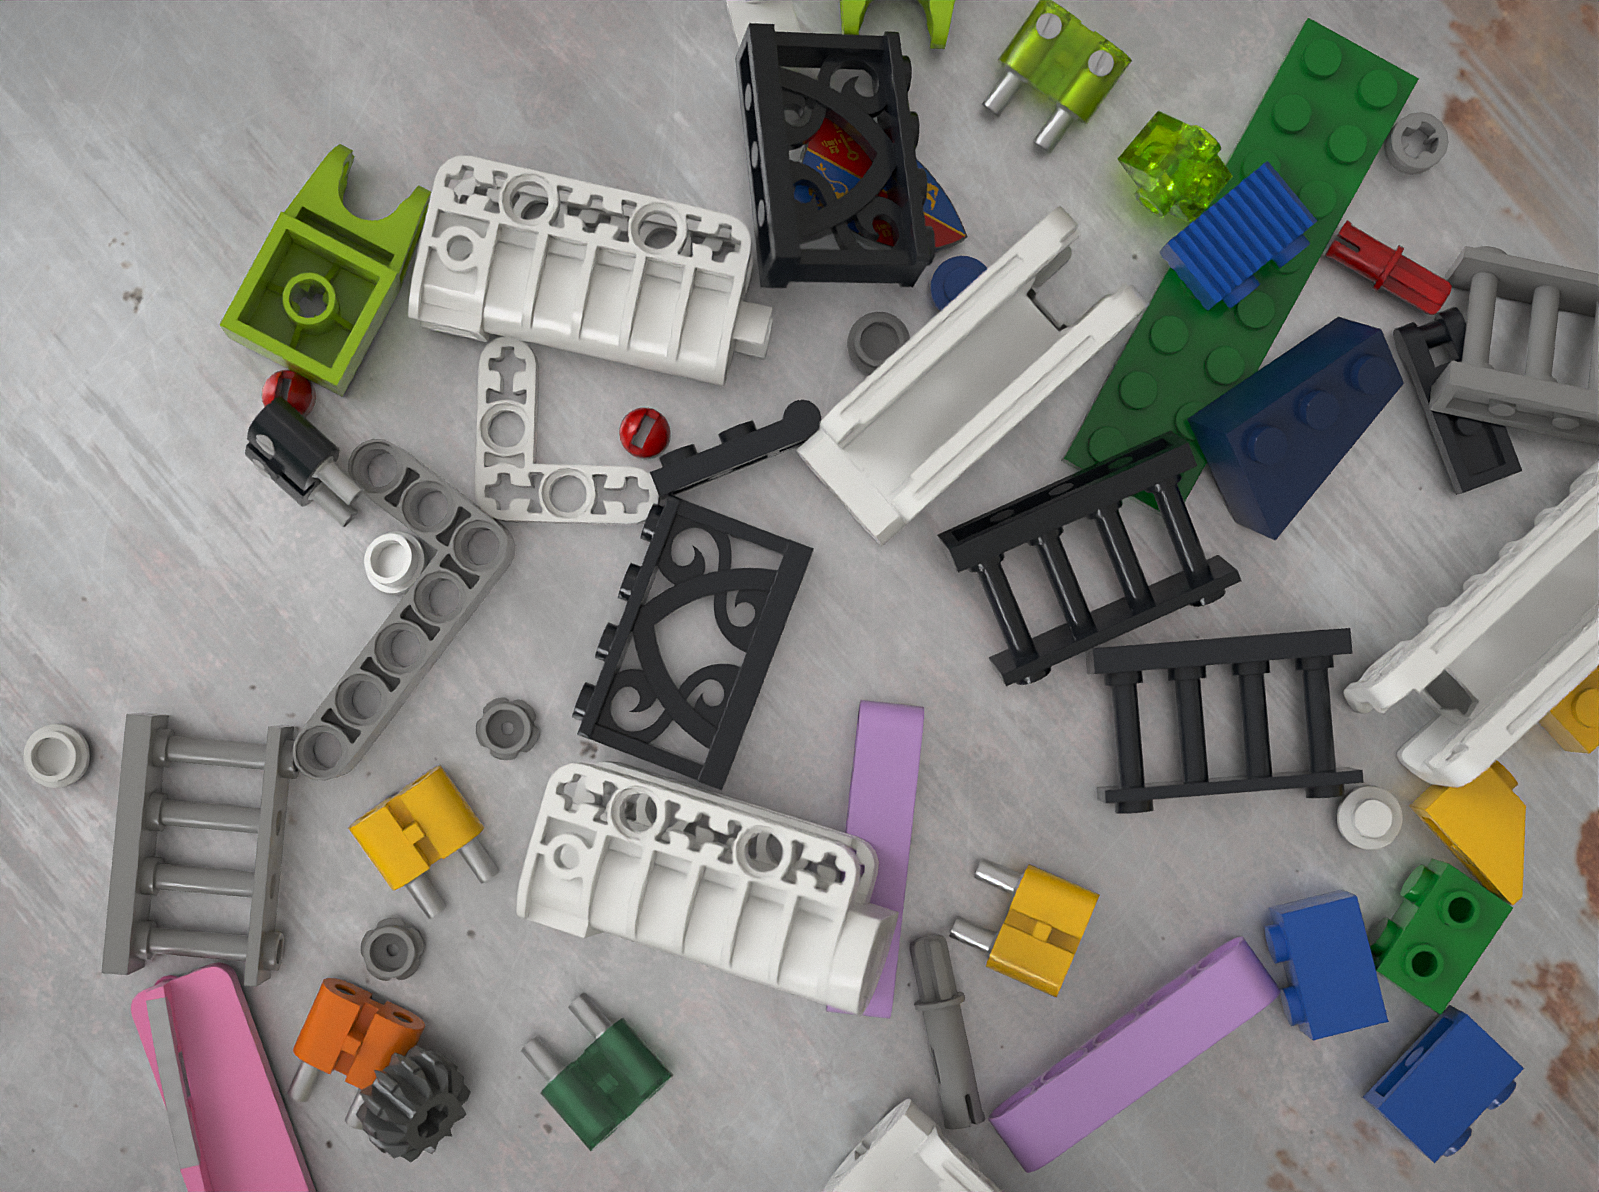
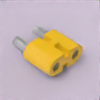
(418, 829)
(1039, 929)

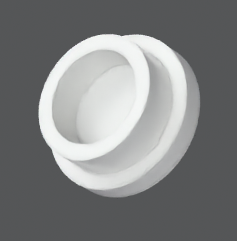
(395, 562)
(56, 755)
(1369, 817)

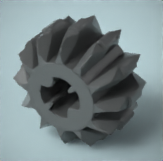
(413, 1103)

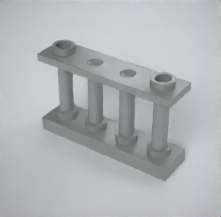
(1508, 399)
(139, 874)

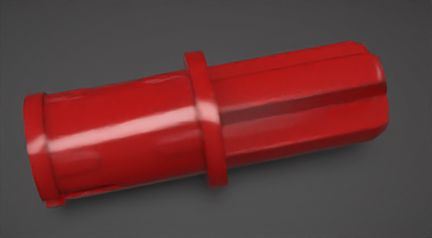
(1390, 269)

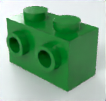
(1436, 933)

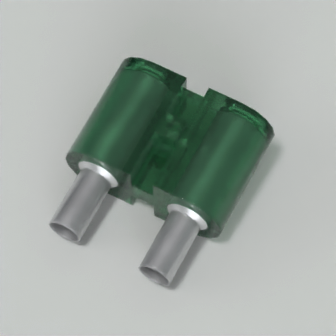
(605, 1082)

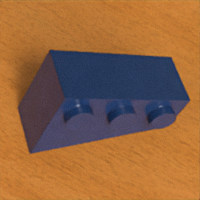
(1295, 422)

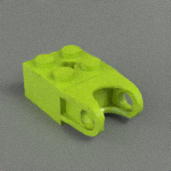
(332, 254)

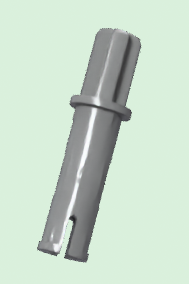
(946, 1031)

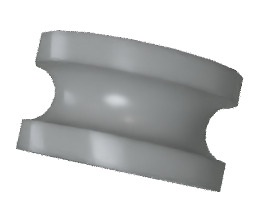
(1436, 135)

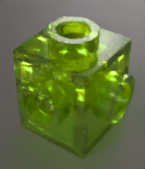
(1175, 167)

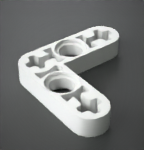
(521, 458)

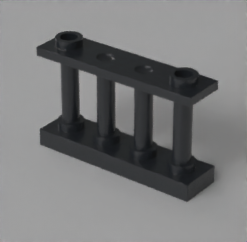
(1040, 522)
(1249, 660)

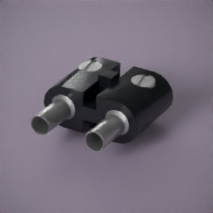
(301, 460)

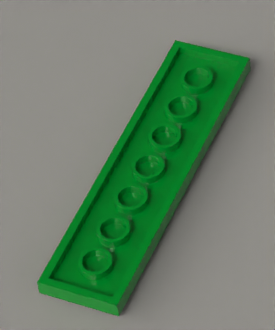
(1320, 134)

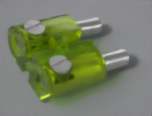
(1063, 63)

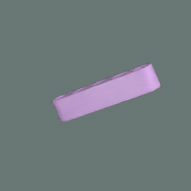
(883, 813)
(1134, 1054)

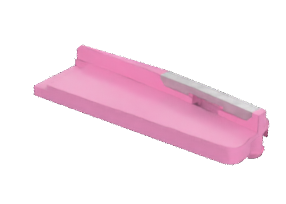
(234, 1123)

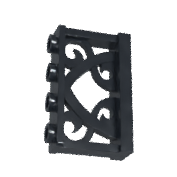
(781, 220)
(715, 727)

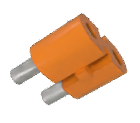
(351, 1036)

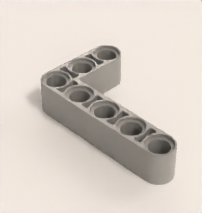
(412, 613)

